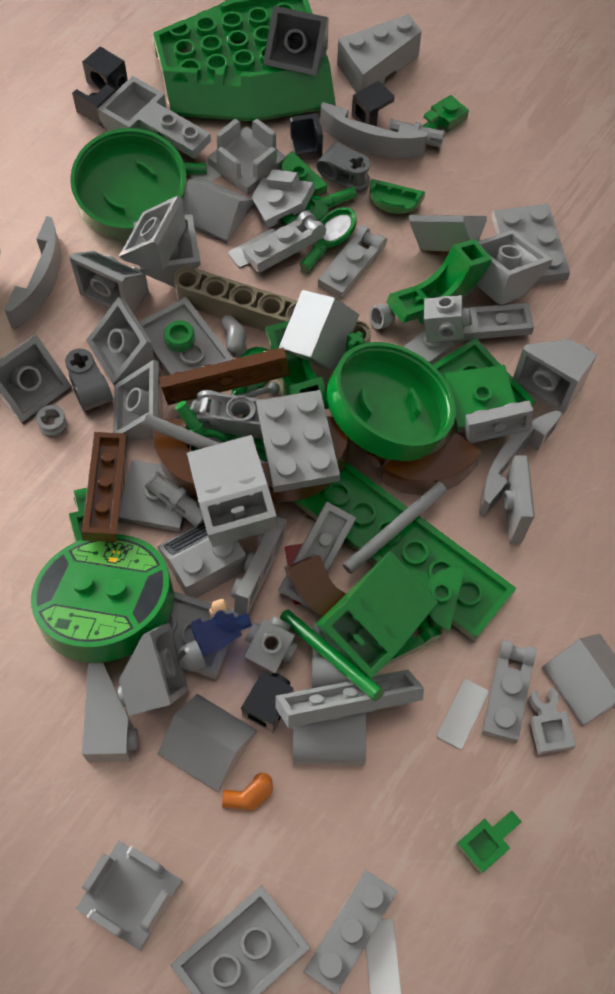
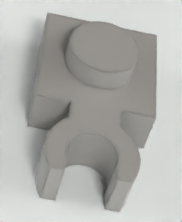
(550, 729)

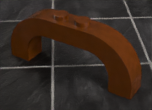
(176, 466)

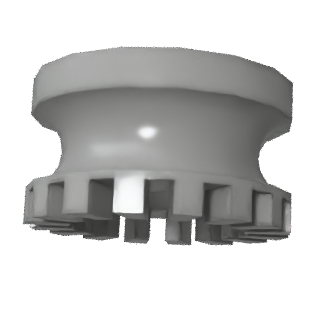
(60, 422)

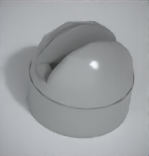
(381, 316)
(190, 657)

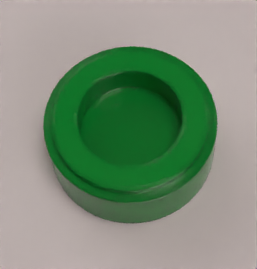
(179, 336)

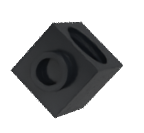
(104, 69)
(261, 701)

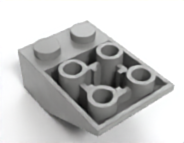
(232, 491)

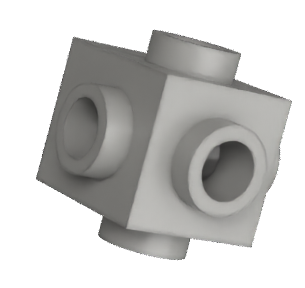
(445, 318)
(271, 657)

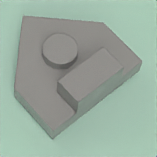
(281, 195)

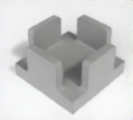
(246, 154)
(128, 894)

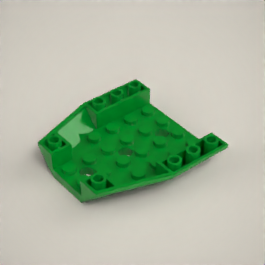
(230, 78)

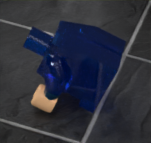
(220, 631)

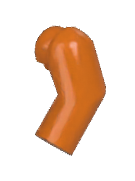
(252, 797)

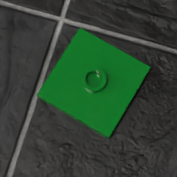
(479, 390)

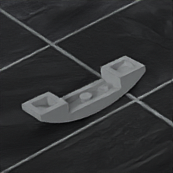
(369, 138)
(27, 301)
(495, 483)

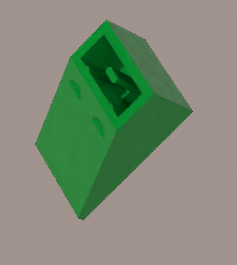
(377, 615)

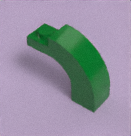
(455, 277)
(301, 374)

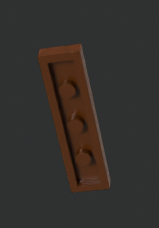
(225, 375)
(104, 487)

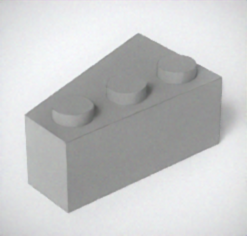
(378, 51)

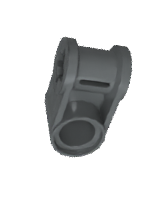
(344, 164)
(87, 379)

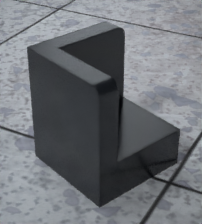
(369, 101)
(88, 105)
(306, 136)

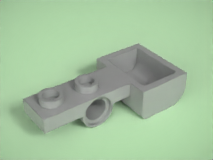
(145, 108)
(330, 741)

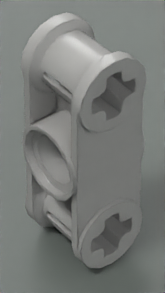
(223, 411)

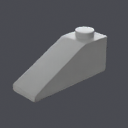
(107, 728)

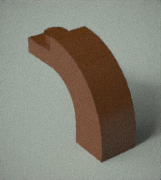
(416, 477)
(313, 584)

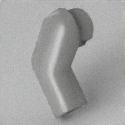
(236, 336)

